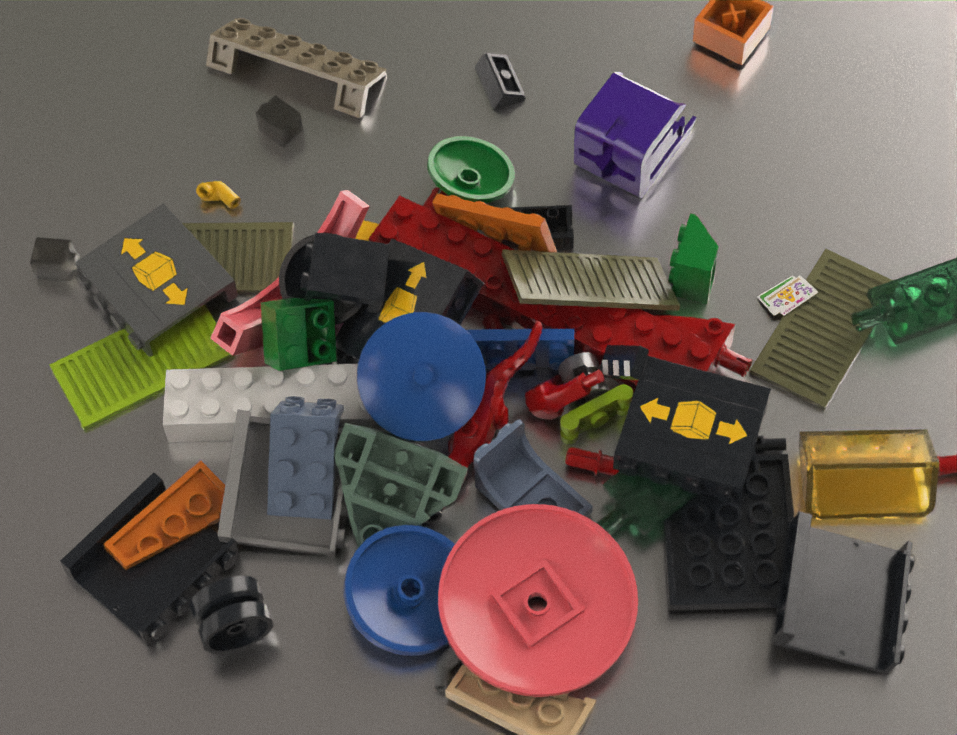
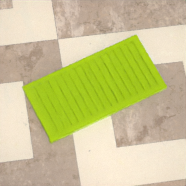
(116, 376)

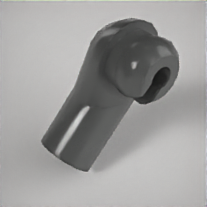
(444, 667)

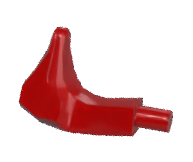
(551, 396)

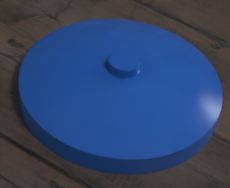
(421, 376)
(395, 589)

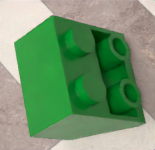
(693, 262)
(298, 333)

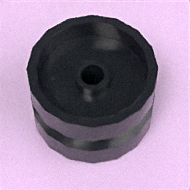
(231, 614)

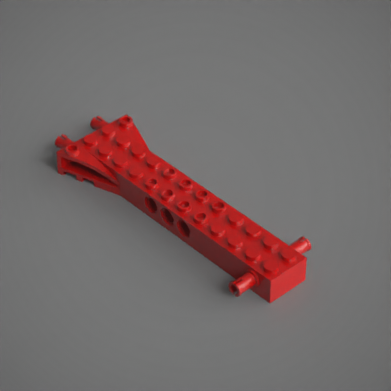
(675, 339)

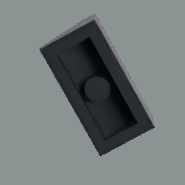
(499, 80)

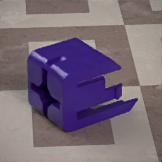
(629, 134)

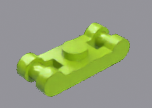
(595, 413)

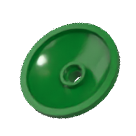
(470, 169)

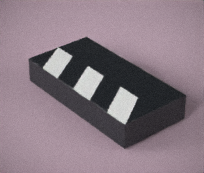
(623, 362)

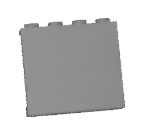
(246, 499)

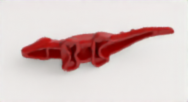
(492, 412)

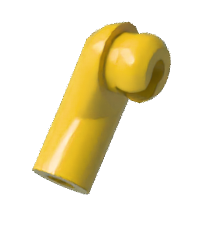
(218, 192)

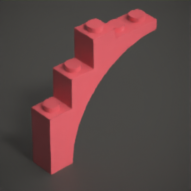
(241, 327)

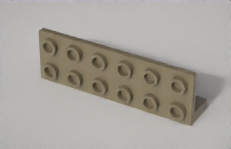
(351, 74)

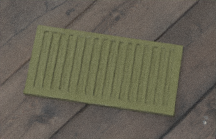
(247, 250)
(589, 280)
(817, 339)

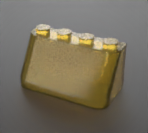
(868, 473)

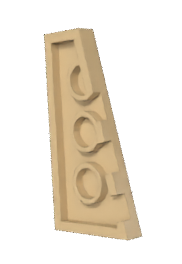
(517, 712)

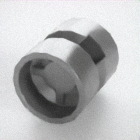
(582, 363)

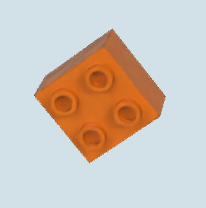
(732, 27)

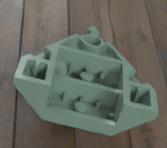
(392, 480)

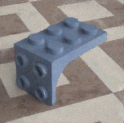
(303, 458)
(515, 475)

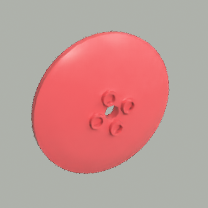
(548, 556)

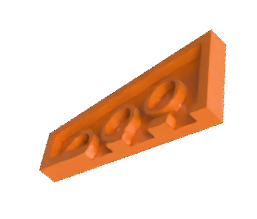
(497, 223)
(175, 515)

